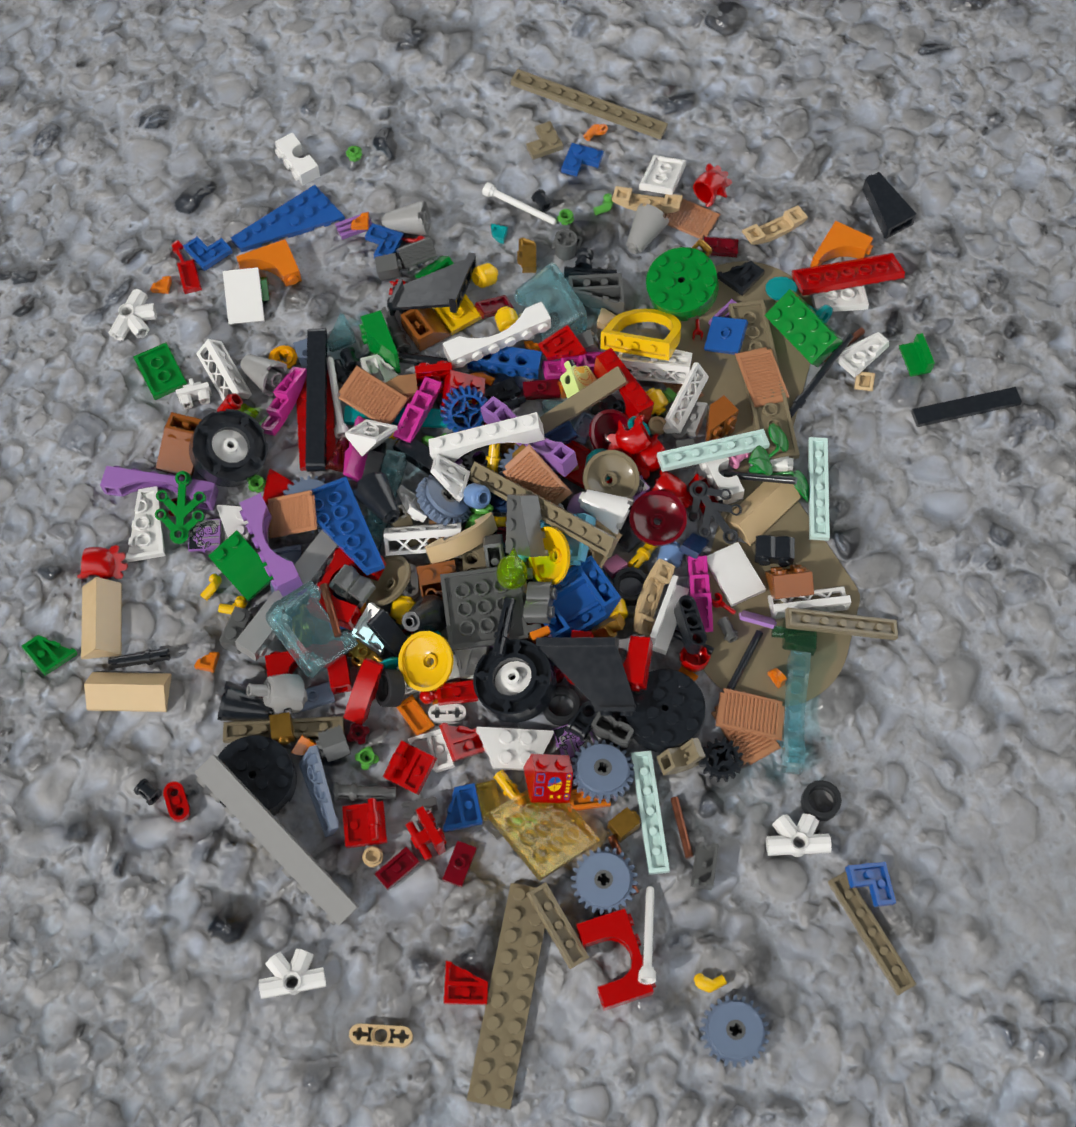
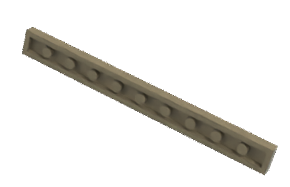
(589, 104)
(551, 513)

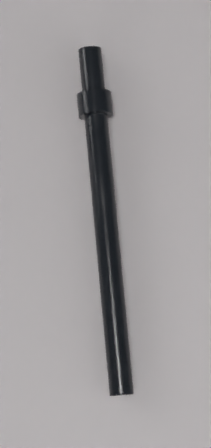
(800, 400)

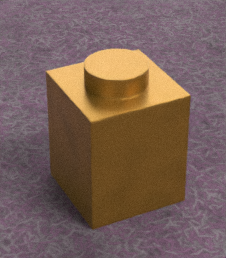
(282, 728)
(624, 824)

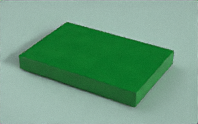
(160, 371)

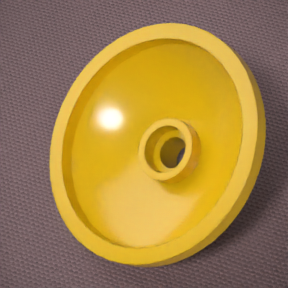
(556, 565)
(416, 658)

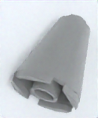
(409, 219)
(645, 227)
(264, 372)

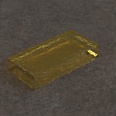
(487, 797)

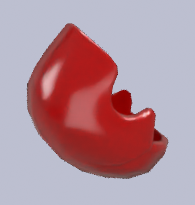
(694, 662)

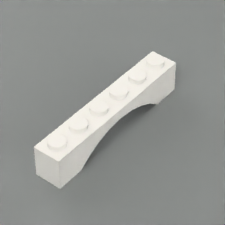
(465, 350)
(520, 429)

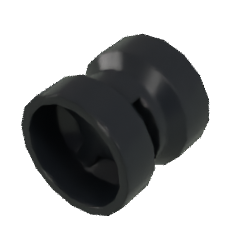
(584, 258)

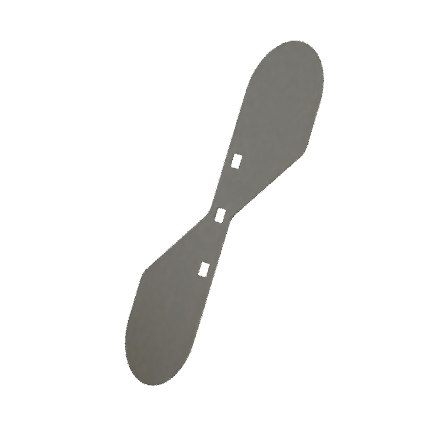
(815, 555)

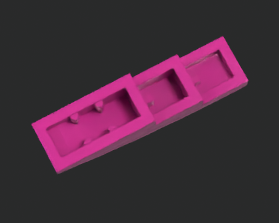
(556, 369)
(286, 397)
(417, 410)
(353, 461)
(700, 589)

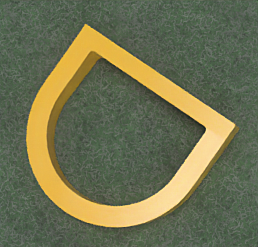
(641, 345)

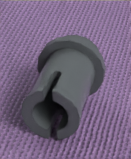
(729, 632)

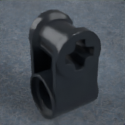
(581, 724)

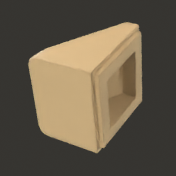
(604, 318)
(864, 381)

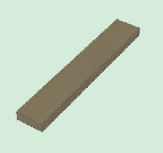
(583, 399)
(841, 623)
(307, 726)
(872, 934)

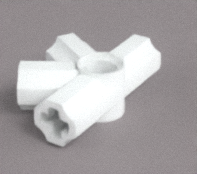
(138, 313)
(801, 833)
(284, 971)

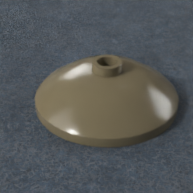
(616, 466)
(392, 581)

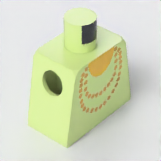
(576, 378)

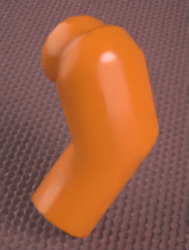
(595, 130)
(488, 379)

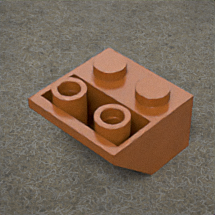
(424, 327)
(721, 419)
(790, 582)

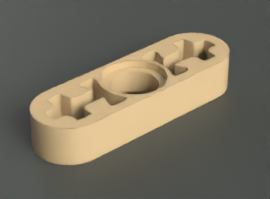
(365, 1029)

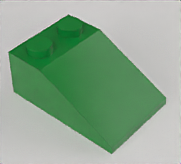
(378, 338)
(241, 565)

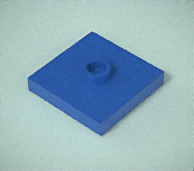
(726, 335)

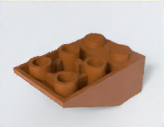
(175, 444)
(429, 576)

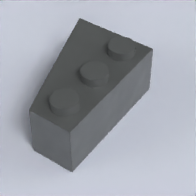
(599, 291)
(523, 526)

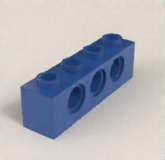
(514, 357)

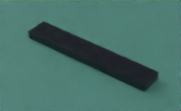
(966, 406)

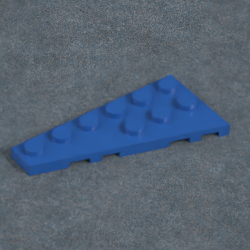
(291, 219)
(344, 523)

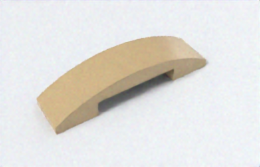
(626, 198)
(776, 228)
(463, 541)
(650, 595)

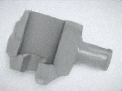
(281, 692)

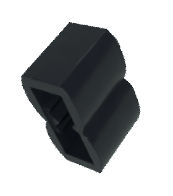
(774, 550)

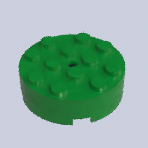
(682, 283)

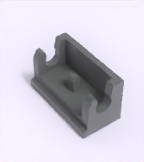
(704, 866)

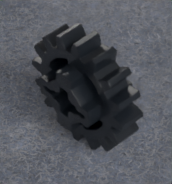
(728, 764)

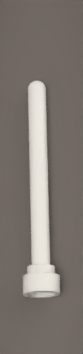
(490, 190)
(340, 427)
(647, 974)

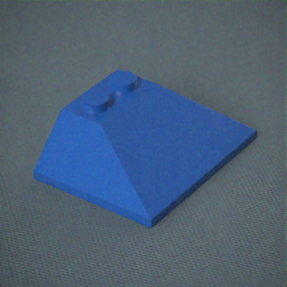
(582, 600)

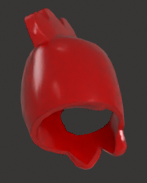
(710, 184)
(630, 440)
(646, 460)
(674, 485)
(102, 562)

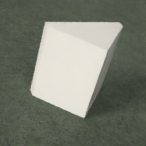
(369, 435)

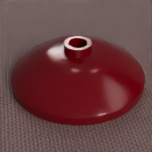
(604, 424)
(662, 507)

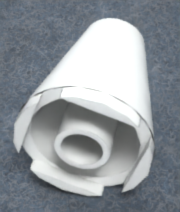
(606, 508)

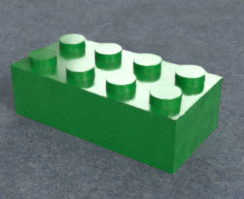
(803, 328)

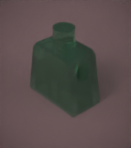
(796, 639)

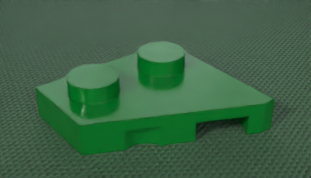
(47, 654)

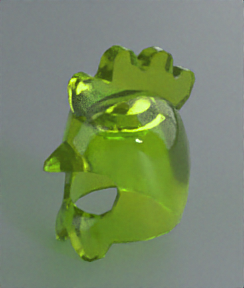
(511, 571)

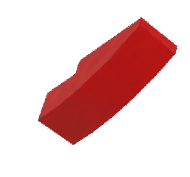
(363, 691)

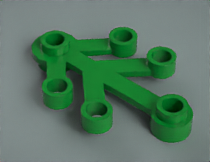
(180, 510)

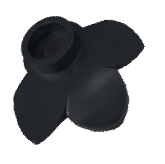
(609, 402)

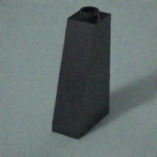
(887, 205)

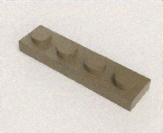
(557, 925)

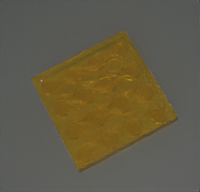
(543, 833)

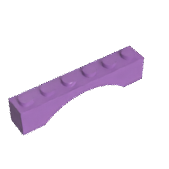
(555, 454)
(123, 481)
(283, 571)

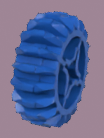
(460, 396)

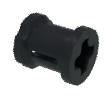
(543, 202)
(350, 359)
(147, 791)

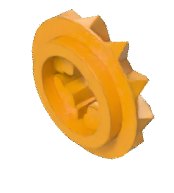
(285, 352)

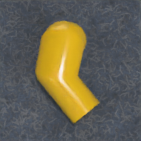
(215, 582)
(240, 601)
(707, 984)

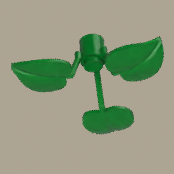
(762, 464)

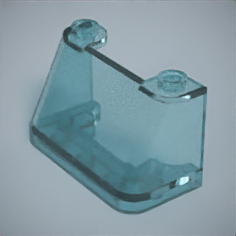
(557, 297)
(307, 631)

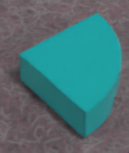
(499, 232)

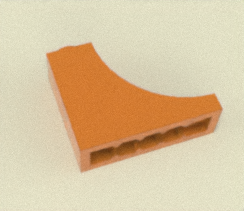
(842, 242)
(275, 259)

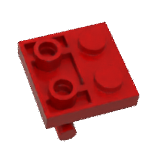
(434, 371)
(409, 767)
(364, 824)
(427, 835)

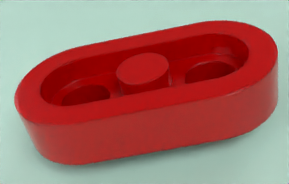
(178, 802)

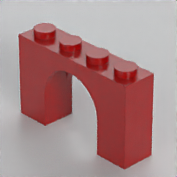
(634, 396)
(347, 613)
(637, 660)
(283, 663)
(617, 928)

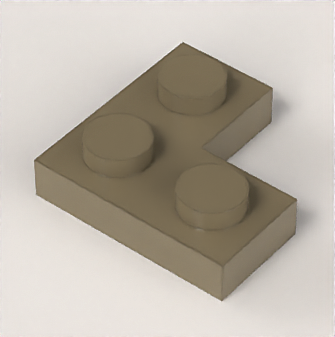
(547, 143)

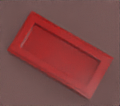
(189, 276)

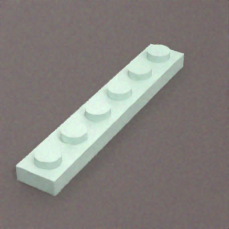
(712, 450)
(818, 489)
(650, 813)

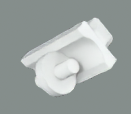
(192, 392)

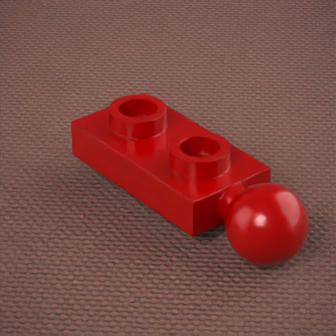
(451, 693)

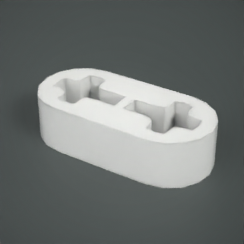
(414, 583)
(447, 713)

